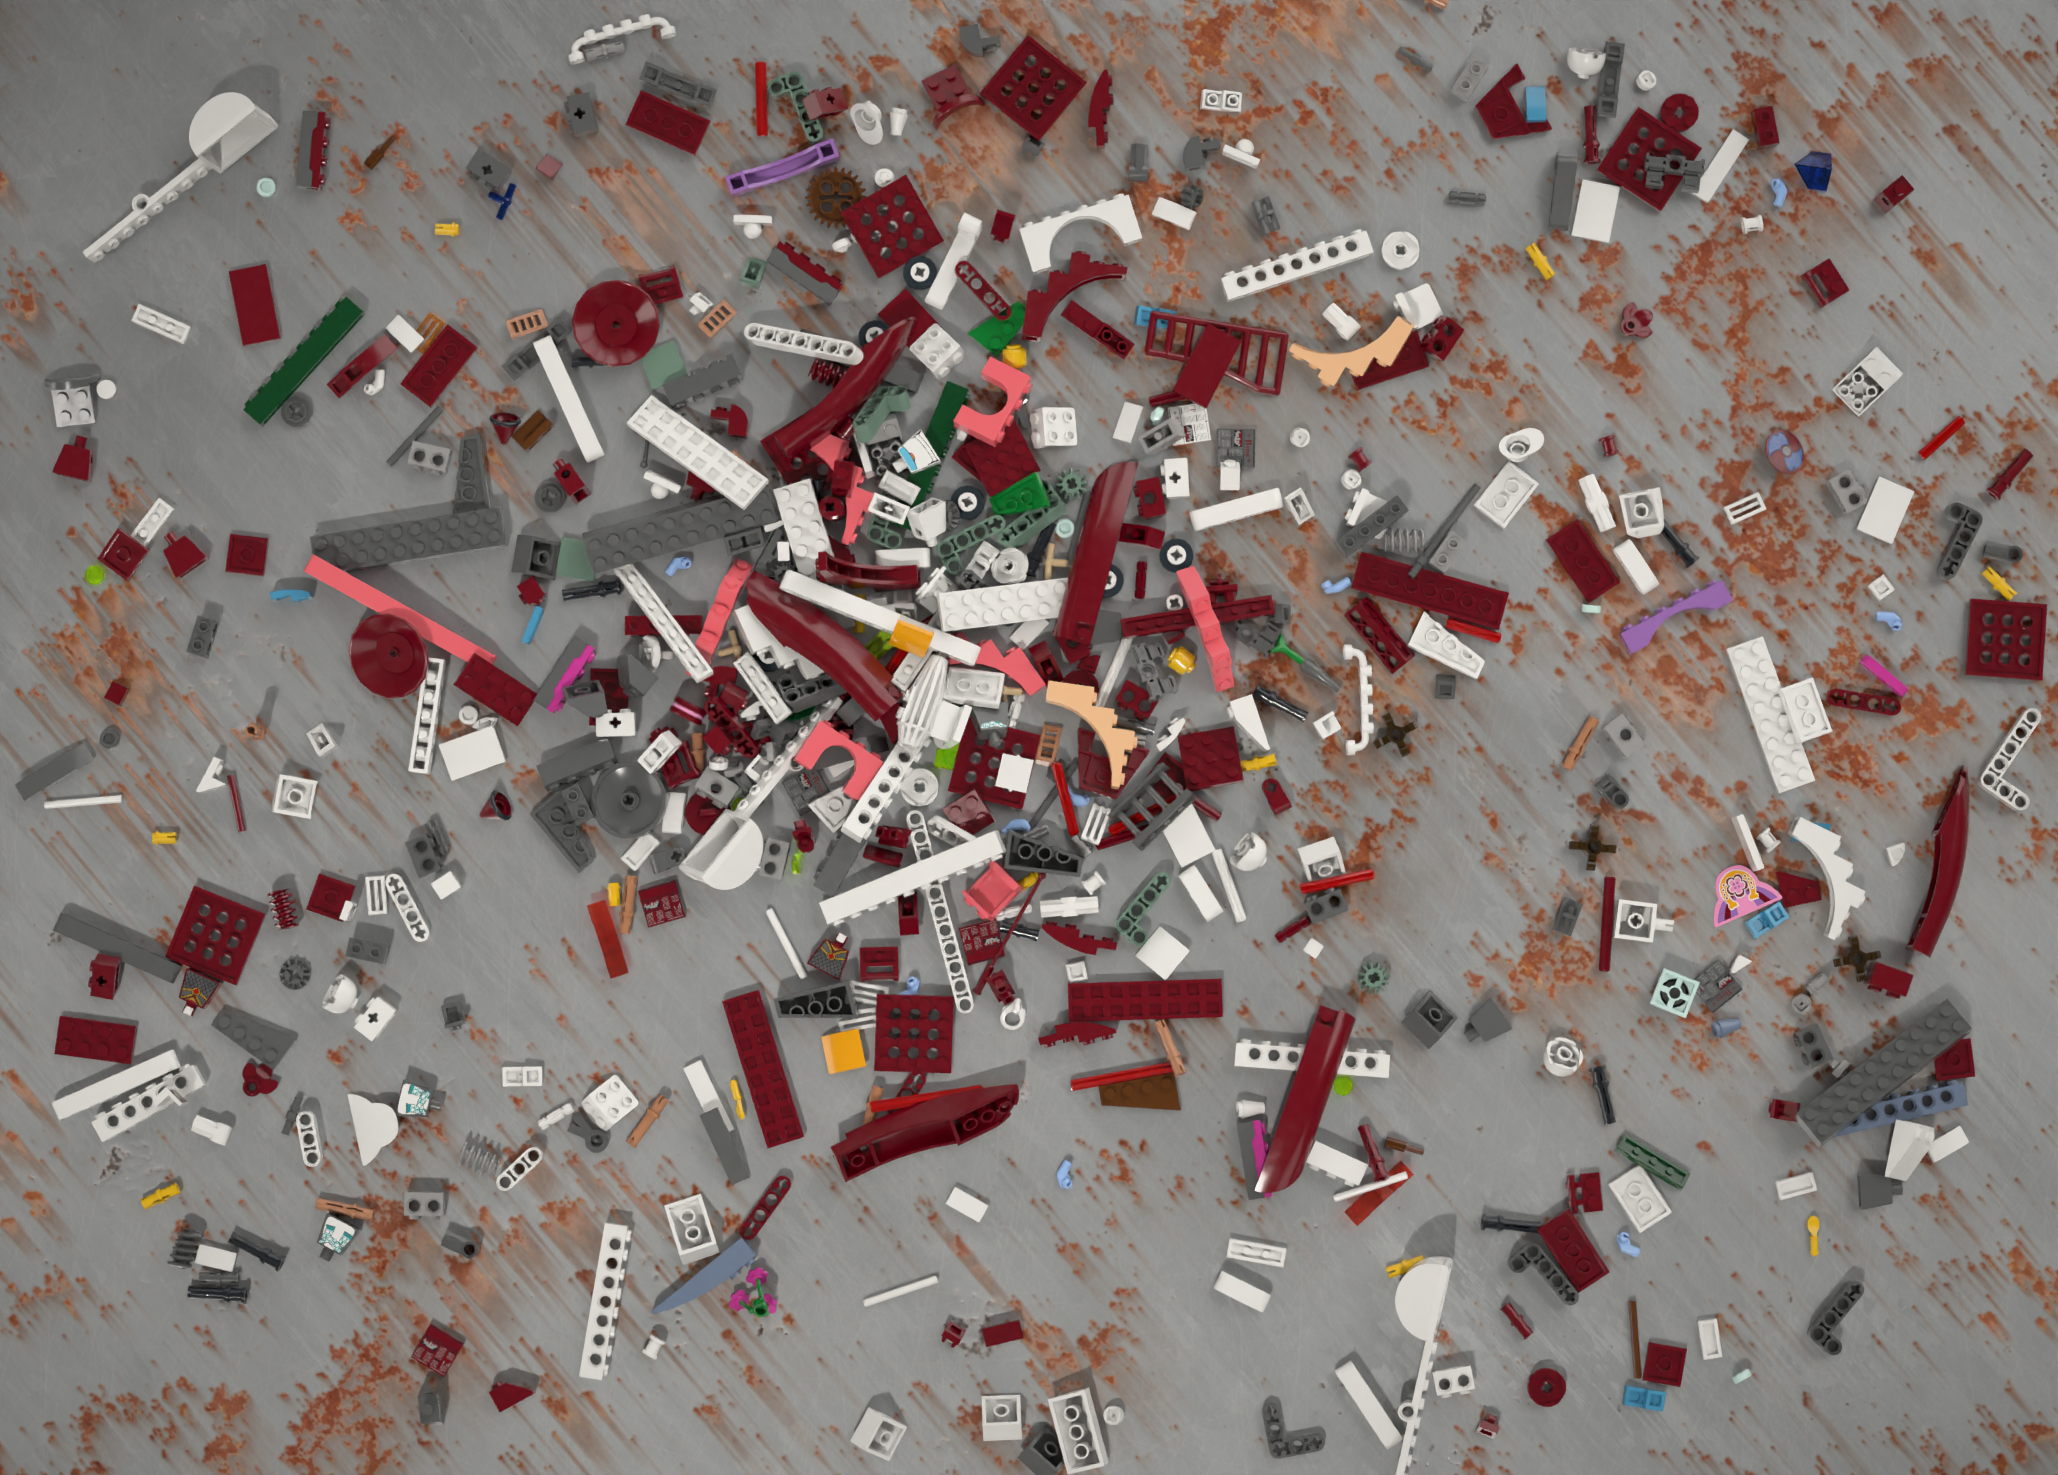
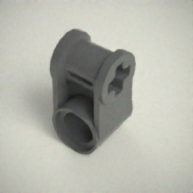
(1611, 791)
(664, 860)

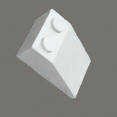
(1247, 718)
(1907, 1148)
(691, 1229)

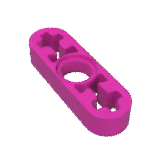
(1883, 675)

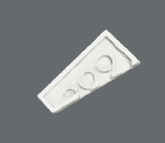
(1440, 645)
(834, 808)

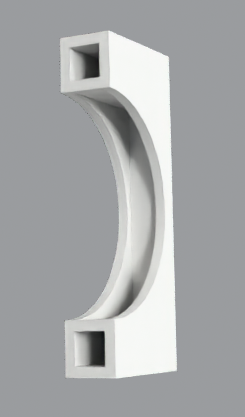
(1114, 213)

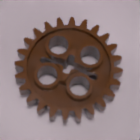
(834, 179)

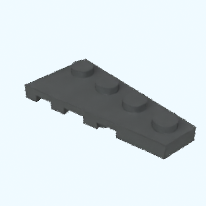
(472, 482)
(561, 828)
(258, 1040)

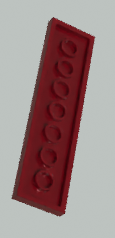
(1430, 591)

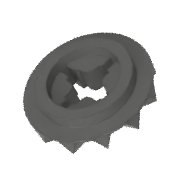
(296, 402)
(542, 493)
(953, 517)
(303, 972)

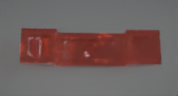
(608, 939)
(1369, 1201)

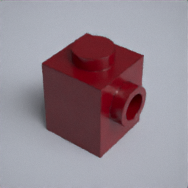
(531, 592)

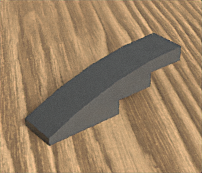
(54, 772)
(724, 1146)

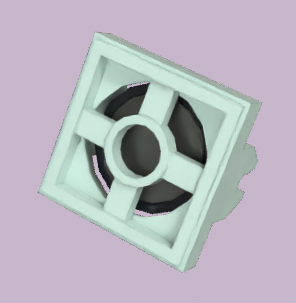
(1674, 993)

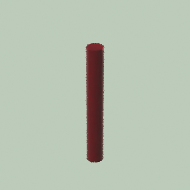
(236, 803)

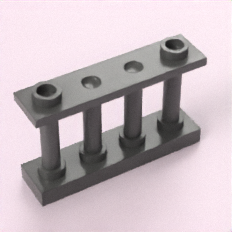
(1169, 812)

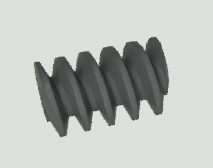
(185, 1248)

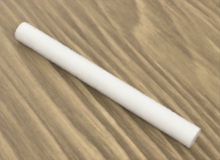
(83, 802)
(786, 944)
(1370, 1186)
(900, 1291)

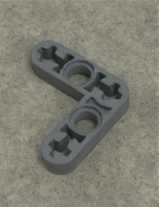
(1280, 1439)

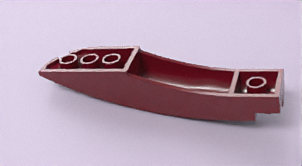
(850, 392)
(1094, 553)
(822, 642)
(1948, 864)
(1306, 1100)
(923, 1127)

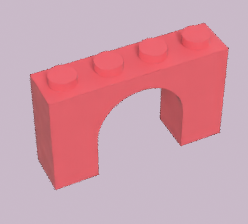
(992, 427)
(865, 763)

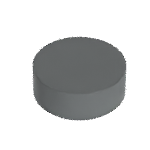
(109, 739)

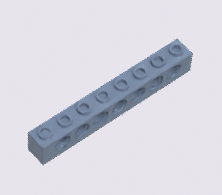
(1956, 1099)

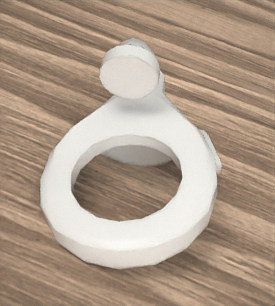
(1014, 1007)

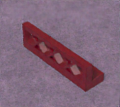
(1382, 633)

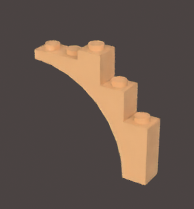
(1333, 365)
(1116, 741)

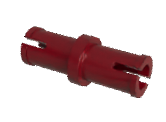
(1517, 1320)

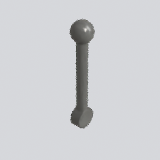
(644, 464)

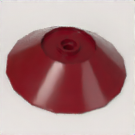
(612, 303)
(374, 659)

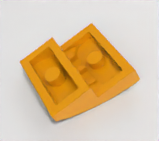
(911, 638)
(843, 1051)

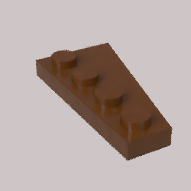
(1148, 1092)

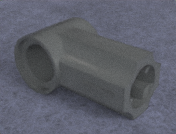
(1138, 167)
(2000, 552)
(459, 1244)

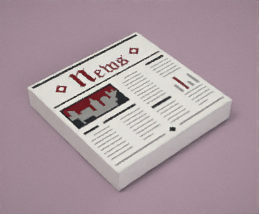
(1193, 421)

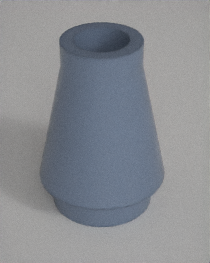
(1723, 1027)

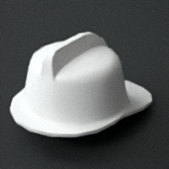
(867, 122)
(1521, 444)

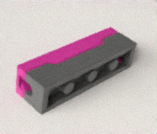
(565, 673)
(1253, 1154)

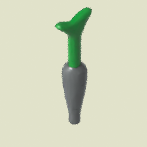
(1307, 666)

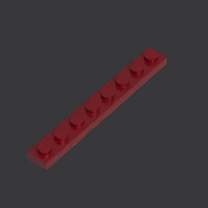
(1183, 619)

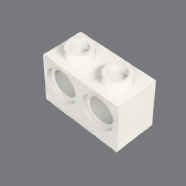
(659, 752)
(1452, 1375)

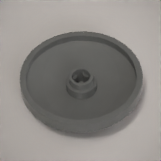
(629, 800)

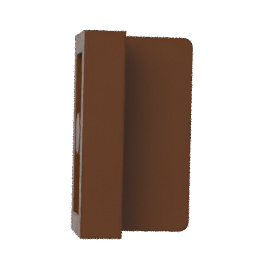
(532, 431)

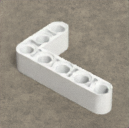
(968, 233)
(2006, 759)

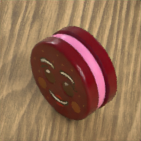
(688, 710)

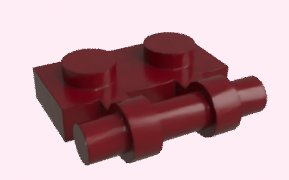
(1590, 1192)

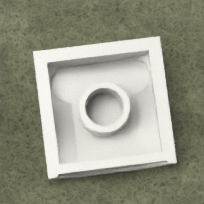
(293, 796)

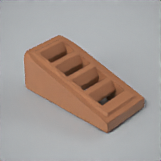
(525, 317)
(711, 334)
(1043, 760)

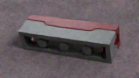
(312, 150)
(805, 273)

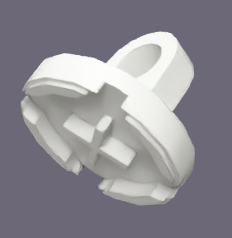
(650, 653)

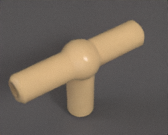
(1050, 561)
(736, 648)
(1010, 691)

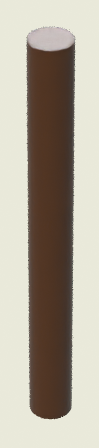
(1634, 1339)

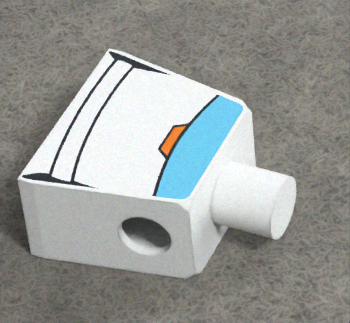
(916, 455)

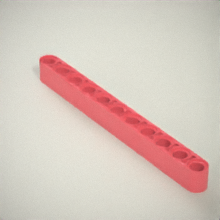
(386, 605)

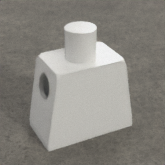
(928, 520)

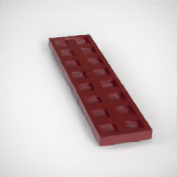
(1145, 1000)
(763, 1069)

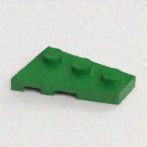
(1021, 497)

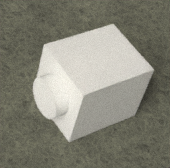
(1229, 475)

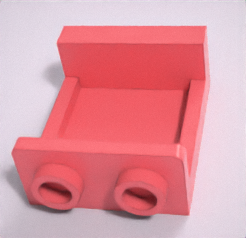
(992, 892)

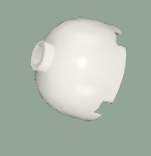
(1585, 61)
(1250, 853)
(341, 995)
(1562, 1057)

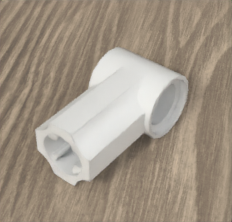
(1344, 324)
(216, 1131)

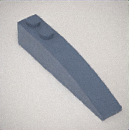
(715, 1273)

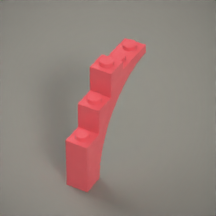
(836, 448)
(722, 609)
(1208, 627)
(1013, 665)

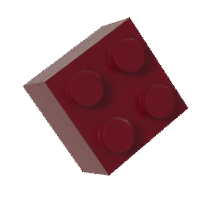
(1888, 979)

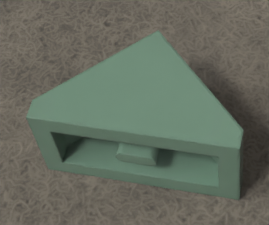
(753, 273)

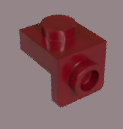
(654, 735)
(1783, 1109)

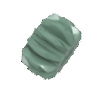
(1078, 483)
(1375, 984)

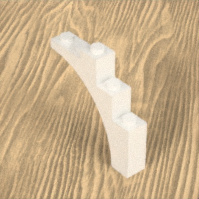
(759, 639)
(1836, 870)

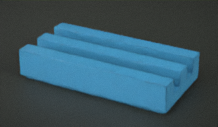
(533, 625)

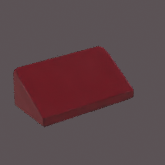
(882, 855)
(1002, 1333)

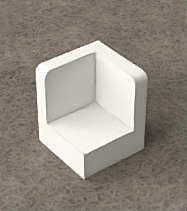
(1326, 725)
(757, 768)
(446, 885)

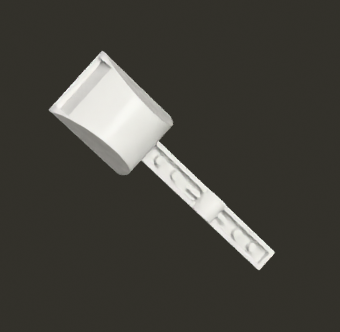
(218, 136)
(734, 843)
(1419, 1308)

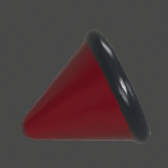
(504, 425)
(497, 807)

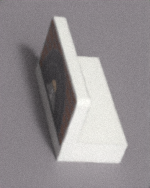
(168, 1093)

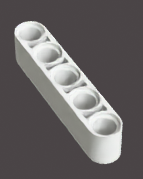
(1236, 509)
(1368, 1405)

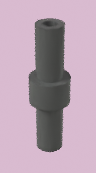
(1415, 59)
(291, 1116)

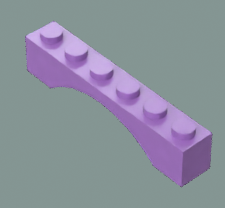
(804, 161)
(1711, 598)

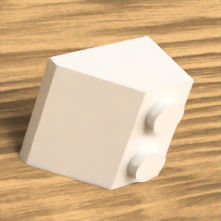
(1321, 860)
(1001, 1417)
(878, 1434)

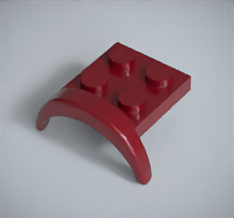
(949, 93)

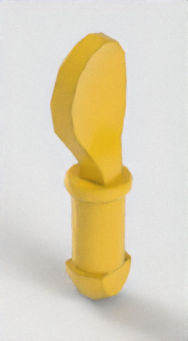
(737, 1096)
(1813, 1226)

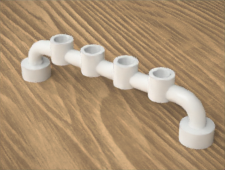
(610, 32)
(1364, 690)

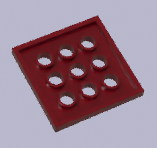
(1044, 60)
(1629, 136)
(912, 204)
(809, 465)
(2034, 651)
(963, 765)
(185, 933)
(904, 1023)

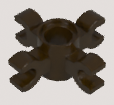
(1403, 730)
(1593, 837)
(1859, 969)

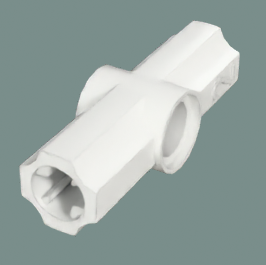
(1597, 503)
(1069, 906)

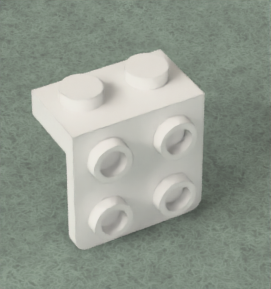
(1418, 306)
(937, 351)
(1053, 427)
(1364, 506)
(928, 591)
(609, 1103)

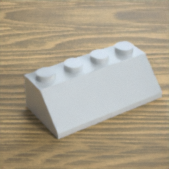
(1078, 1431)

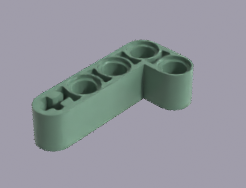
(794, 92)
(876, 409)
(1030, 520)
(883, 526)
(972, 541)
(1146, 905)

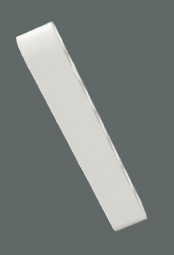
(803, 343)
(568, 398)
(116, 1085)

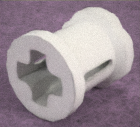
(1752, 224)
(1172, 598)
(1768, 840)
(1093, 883)
(653, 1347)

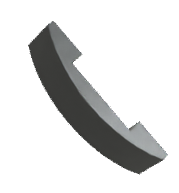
(1610, 80)
(677, 85)
(528, 357)
(836, 755)

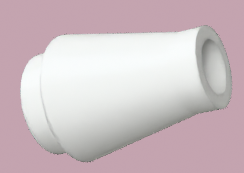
(897, 121)
(1249, 1108)

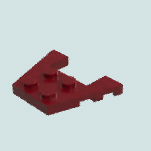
(1501, 112)
(1095, 769)

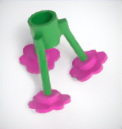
(762, 1305)

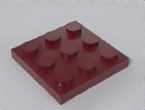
(1003, 464)
(1210, 759)

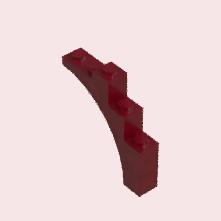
(1081, 272)
(881, 578)

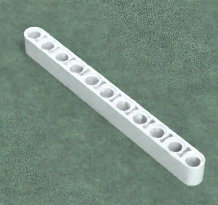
(874, 615)
(940, 921)

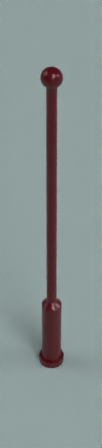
(990, 967)

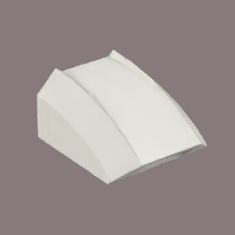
(1643, 512)

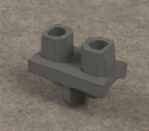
(1265, 215)
(1567, 916)

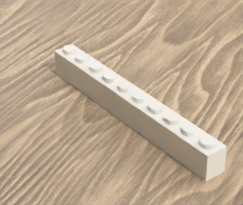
(913, 877)

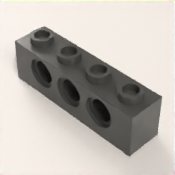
(1371, 526)

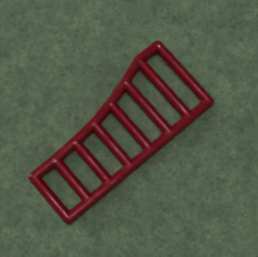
(1228, 328)

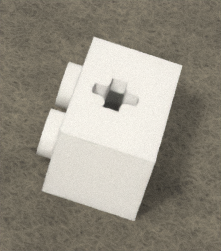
(1179, 467)
(626, 728)
(373, 1029)

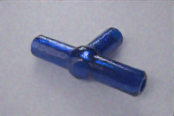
(504, 200)

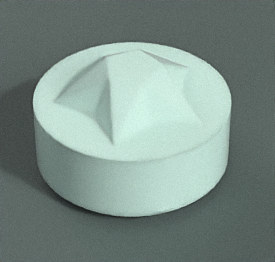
(1156, 416)

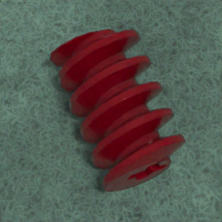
(825, 373)
(833, 516)
(283, 909)

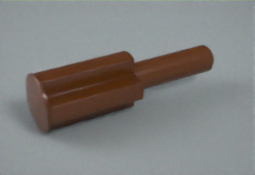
(377, 154)
(1401, 1146)

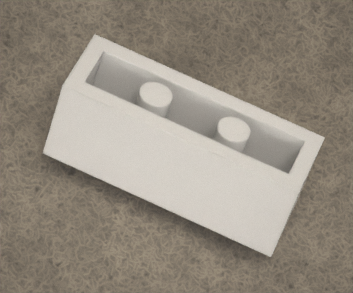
(1336, 1164)

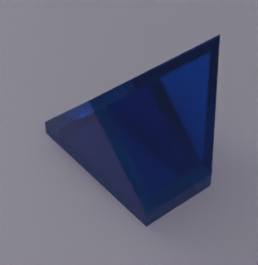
(1815, 170)

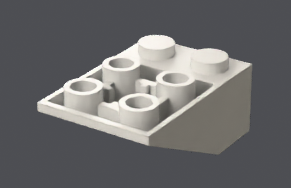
(1867, 381)

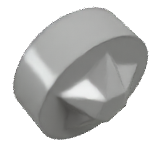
(1801, 1003)

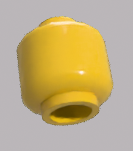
(1014, 356)
(1181, 660)

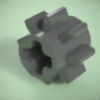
(1192, 196)

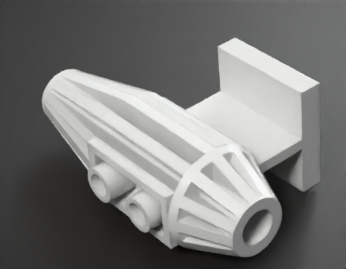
(927, 713)

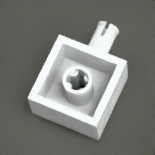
(1647, 919)

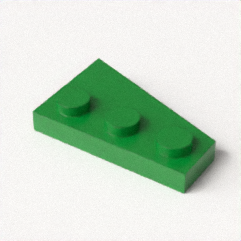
(997, 334)

